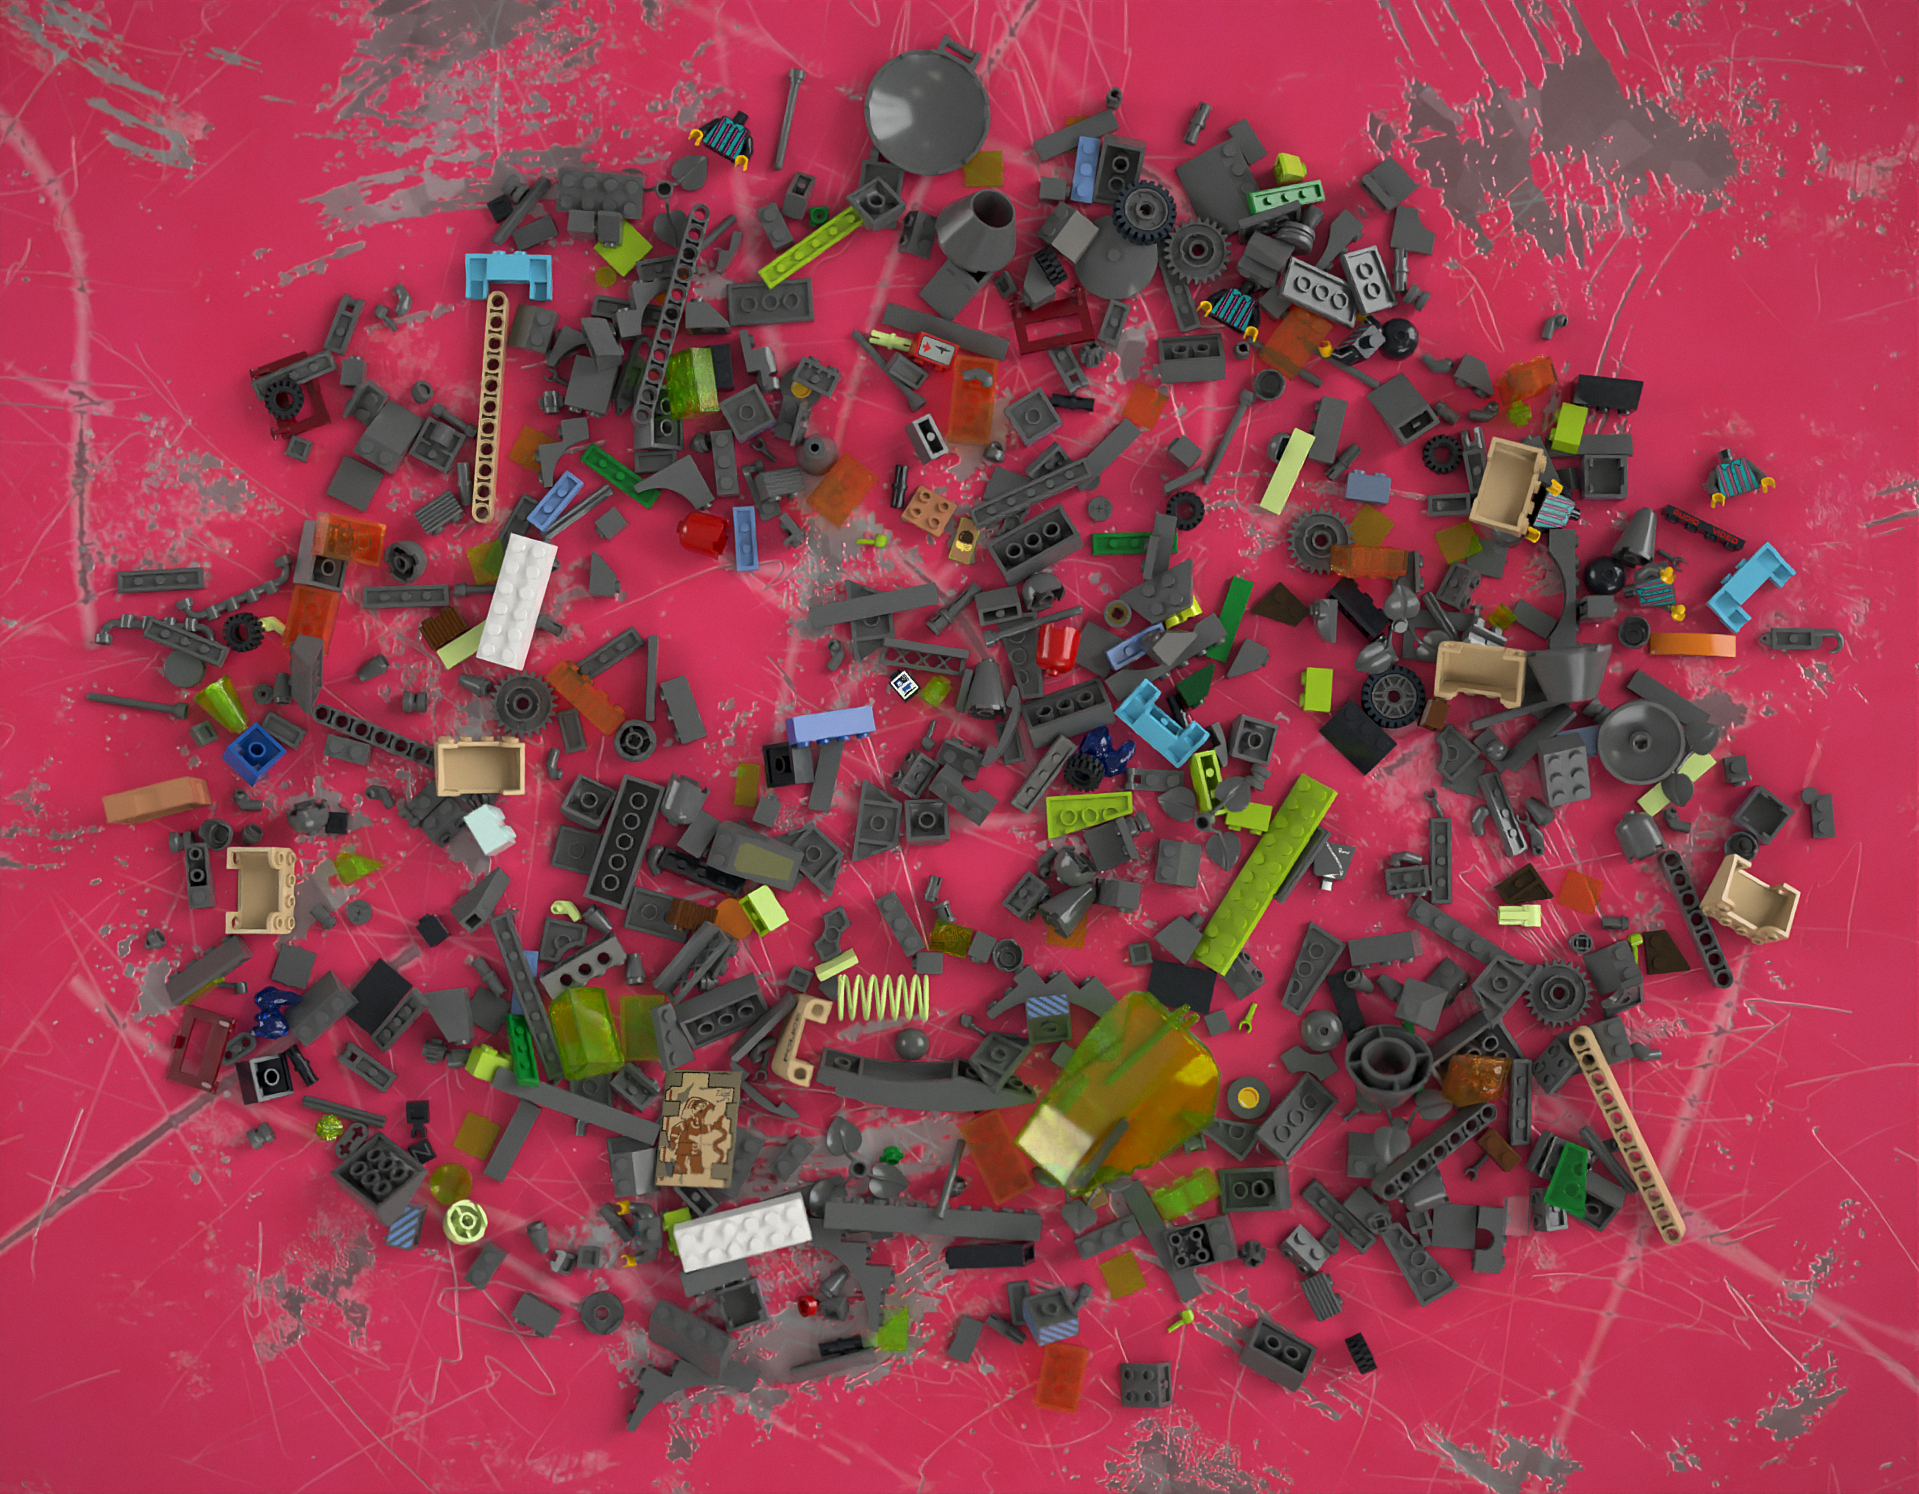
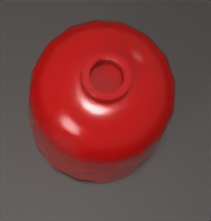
(704, 534)
(1057, 649)

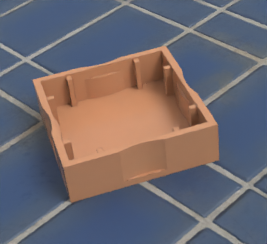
(157, 801)

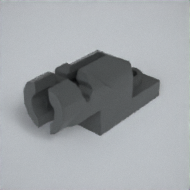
(760, 362)
(1474, 458)

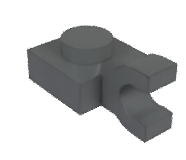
(1420, 1223)

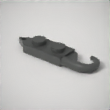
(629, 377)
(1800, 638)

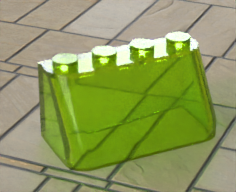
(585, 1033)

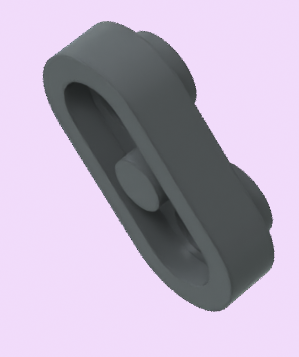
(238, 1049)

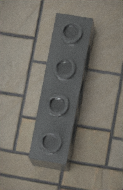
(570, 965)

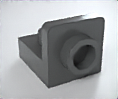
(1736, 770)

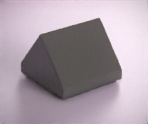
(1005, 284)
(1570, 478)

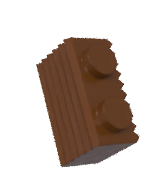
(443, 627)
(1434, 714)
(689, 915)
(1498, 1149)

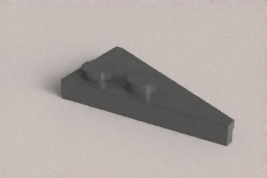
(1233, 1136)

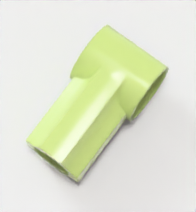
(1519, 915)

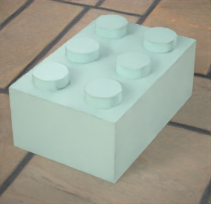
(490, 829)

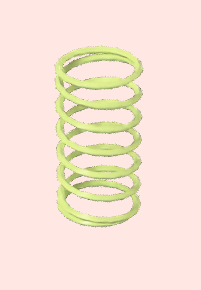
(923, 1008)

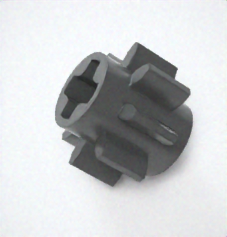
(1092, 354)
(551, 402)
(434, 1051)
(1252, 1253)

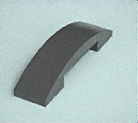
(993, 754)
(784, 1108)

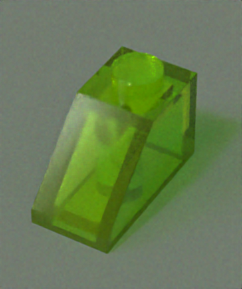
(936, 691)
(355, 866)
(895, 1332)

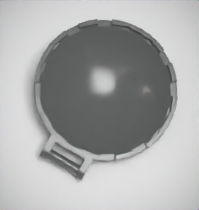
(928, 109)

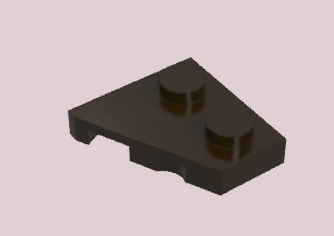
(1281, 606)
(1523, 886)
(1662, 953)

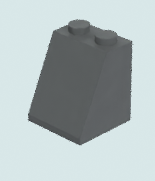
(453, 1014)

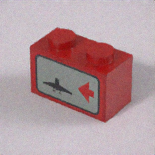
(933, 351)

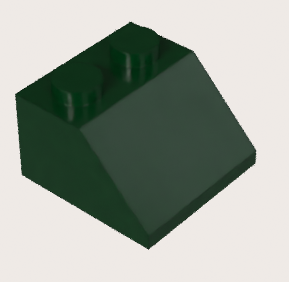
(1195, 687)

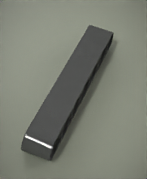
(372, 734)
(1704, 925)
(1424, 1154)

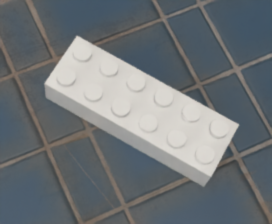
(516, 601)
(742, 1232)

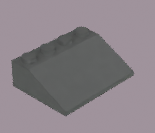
(1219, 185)
(1472, 1038)
(380, 1178)

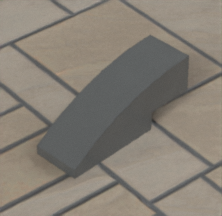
(1451, 505)

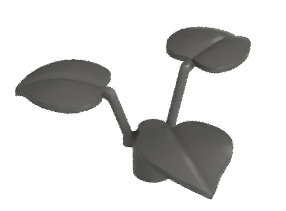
(692, 174)
(1398, 607)
(1701, 739)
(1233, 793)
(846, 1138)
(1394, 1140)
(1076, 1213)

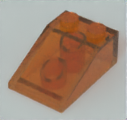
(1295, 341)
(1475, 1079)

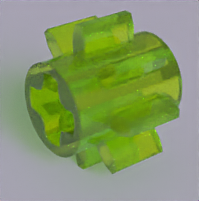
(1519, 414)
(328, 1128)

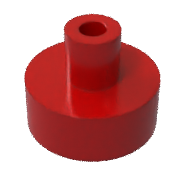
(808, 1305)

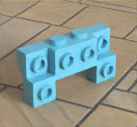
(509, 269)
(1738, 587)
(1157, 727)

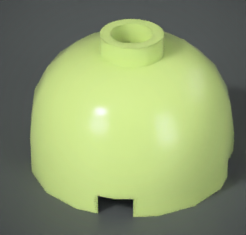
(464, 1222)

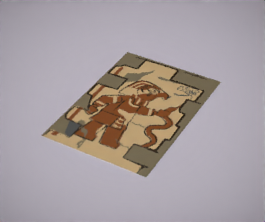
(698, 1128)

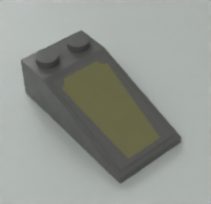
(754, 856)

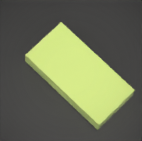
(836, 965)

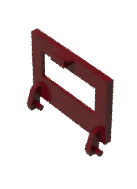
(1048, 311)
(290, 426)
(213, 1053)

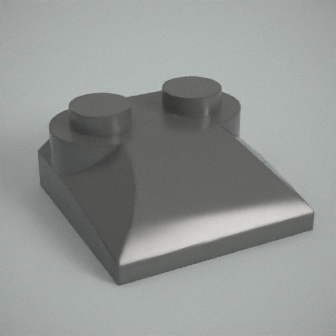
(876, 204)
(1325, 618)
(1251, 739)
(588, 802)
(927, 822)

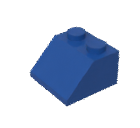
(253, 754)

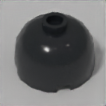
(1400, 340)
(1604, 576)

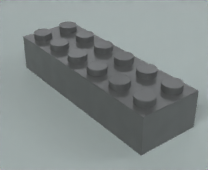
(625, 842)

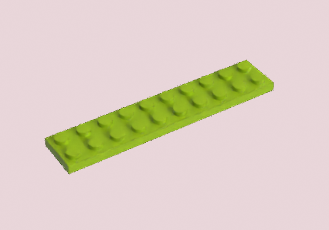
(1263, 873)

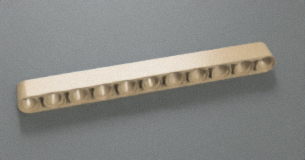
(490, 397)
(1625, 1144)

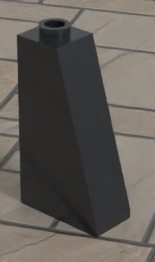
(991, 1255)

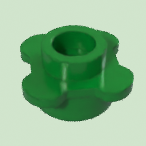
(814, 212)
(891, 1155)

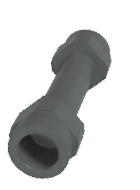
(440, 412)
(463, 589)
(1084, 1292)

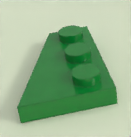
(1568, 1183)

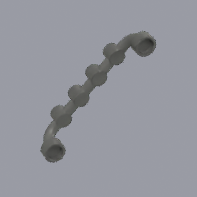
(250, 595)
(128, 622)

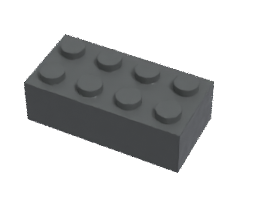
(601, 191)

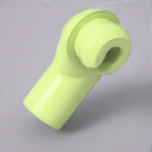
(272, 623)
(566, 907)

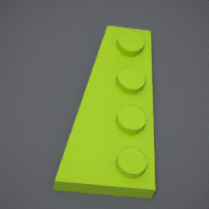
(1078, 812)

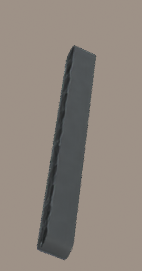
(675, 306)

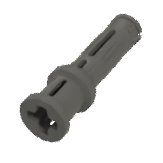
(947, 615)

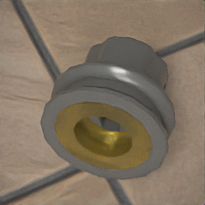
(1122, 607)

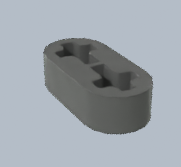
(348, 1137)

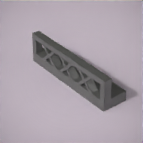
(928, 649)
(690, 958)

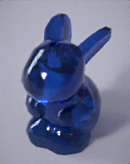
(1100, 745)
(270, 1020)

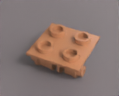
(929, 511)

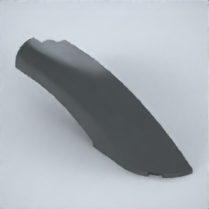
(917, 1085)

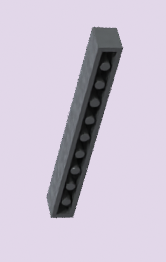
(920, 1219)

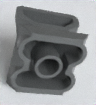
(1265, 259)

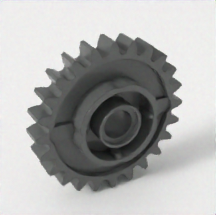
(1197, 267)
(1306, 531)
(508, 698)
(1573, 998)

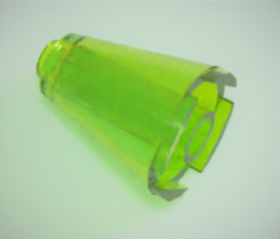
(223, 704)

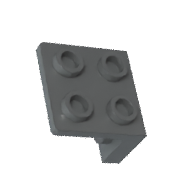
(1387, 185)
(792, 418)
(1110, 844)
(1146, 1384)

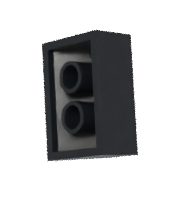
(1606, 394)
(1358, 607)
(1357, 737)

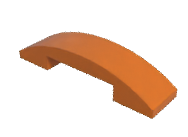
(1692, 644)

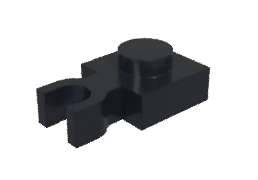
(418, 1115)

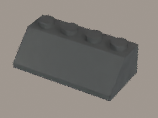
(1035, 545)
(1067, 712)
(215, 964)
(722, 1011)
(691, 1337)

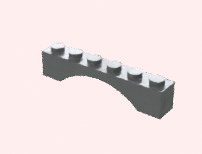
(1341, 233)
(1561, 550)
(1209, 633)

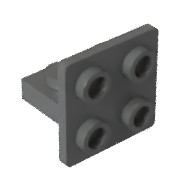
(1554, 1067)

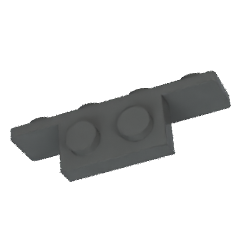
(1159, 546)

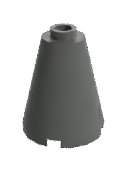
(817, 462)
(1638, 539)
(986, 692)
(1068, 908)

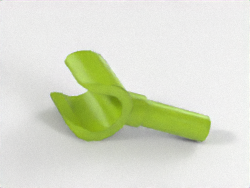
(880, 541)
(1634, 940)
(1248, 1017)
(1187, 1317)

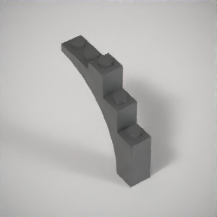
(1091, 995)
(854, 1255)
(661, 1384)

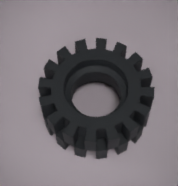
(1051, 265)
(284, 412)
(1451, 445)
(1194, 501)
(234, 637)
(1074, 772)
(1361, 1353)

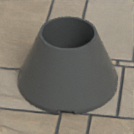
(970, 241)
(1570, 671)
(1388, 1051)

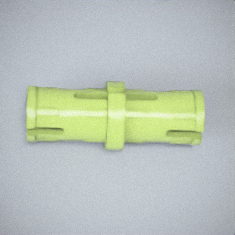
(890, 341)

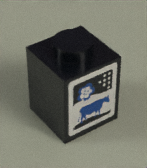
(904, 685)
(432, 929)

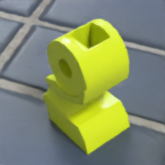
(1183, 616)

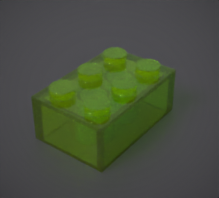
(691, 384)
(637, 1026)
(1186, 1194)

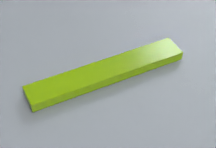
(810, 247)

